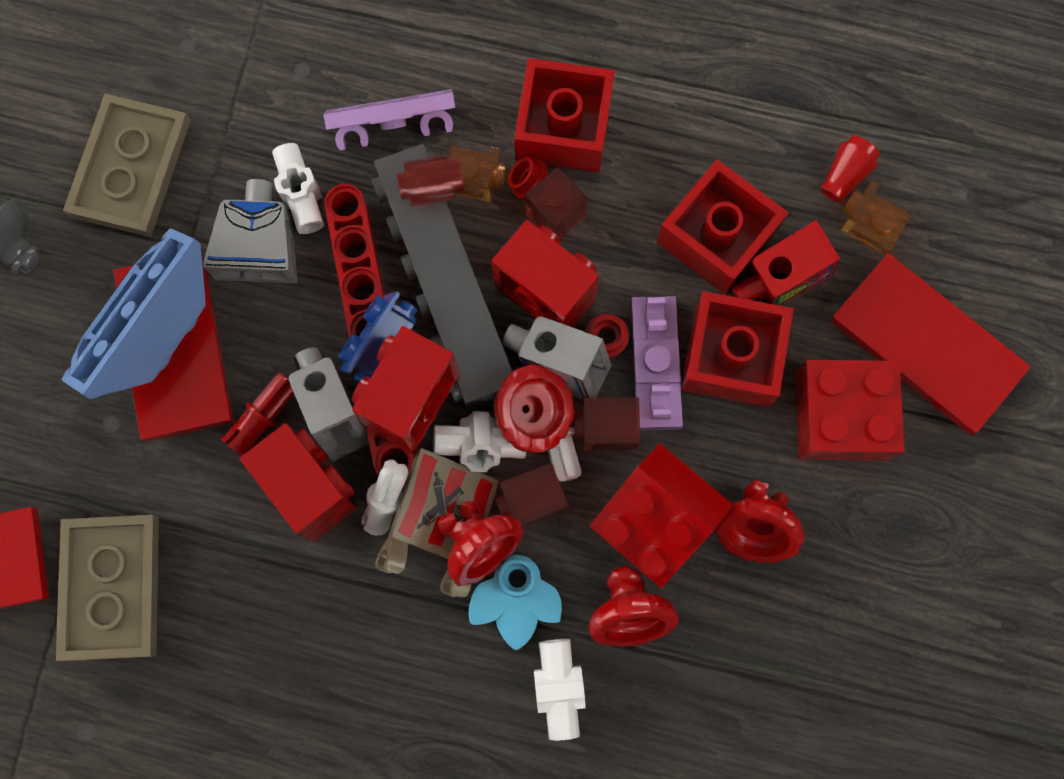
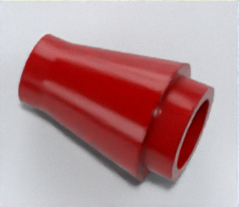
(850, 167)

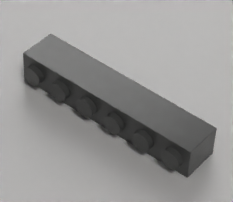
(447, 284)

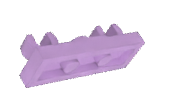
(390, 115)
(656, 362)

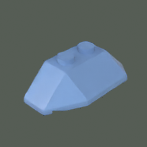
(141, 320)

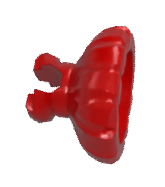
(533, 409)
(761, 527)
(479, 543)
(631, 613)

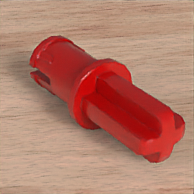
(259, 415)

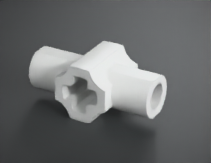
(294, 173)
(475, 441)
(559, 689)

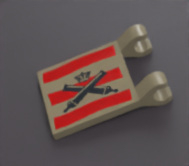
(432, 490)

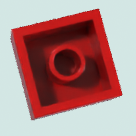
(564, 114)
(721, 226)
(545, 276)
(737, 349)
(405, 388)
(849, 410)
(298, 483)
(661, 515)

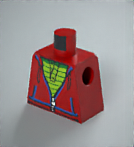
(803, 258)

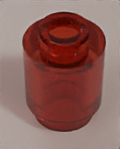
(430, 180)

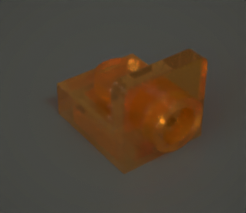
(480, 172)
(874, 219)

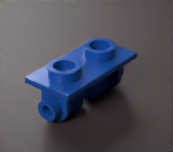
(383, 320)

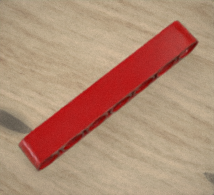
(356, 272)

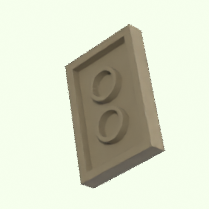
(127, 165)
(107, 588)

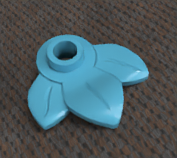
(515, 608)

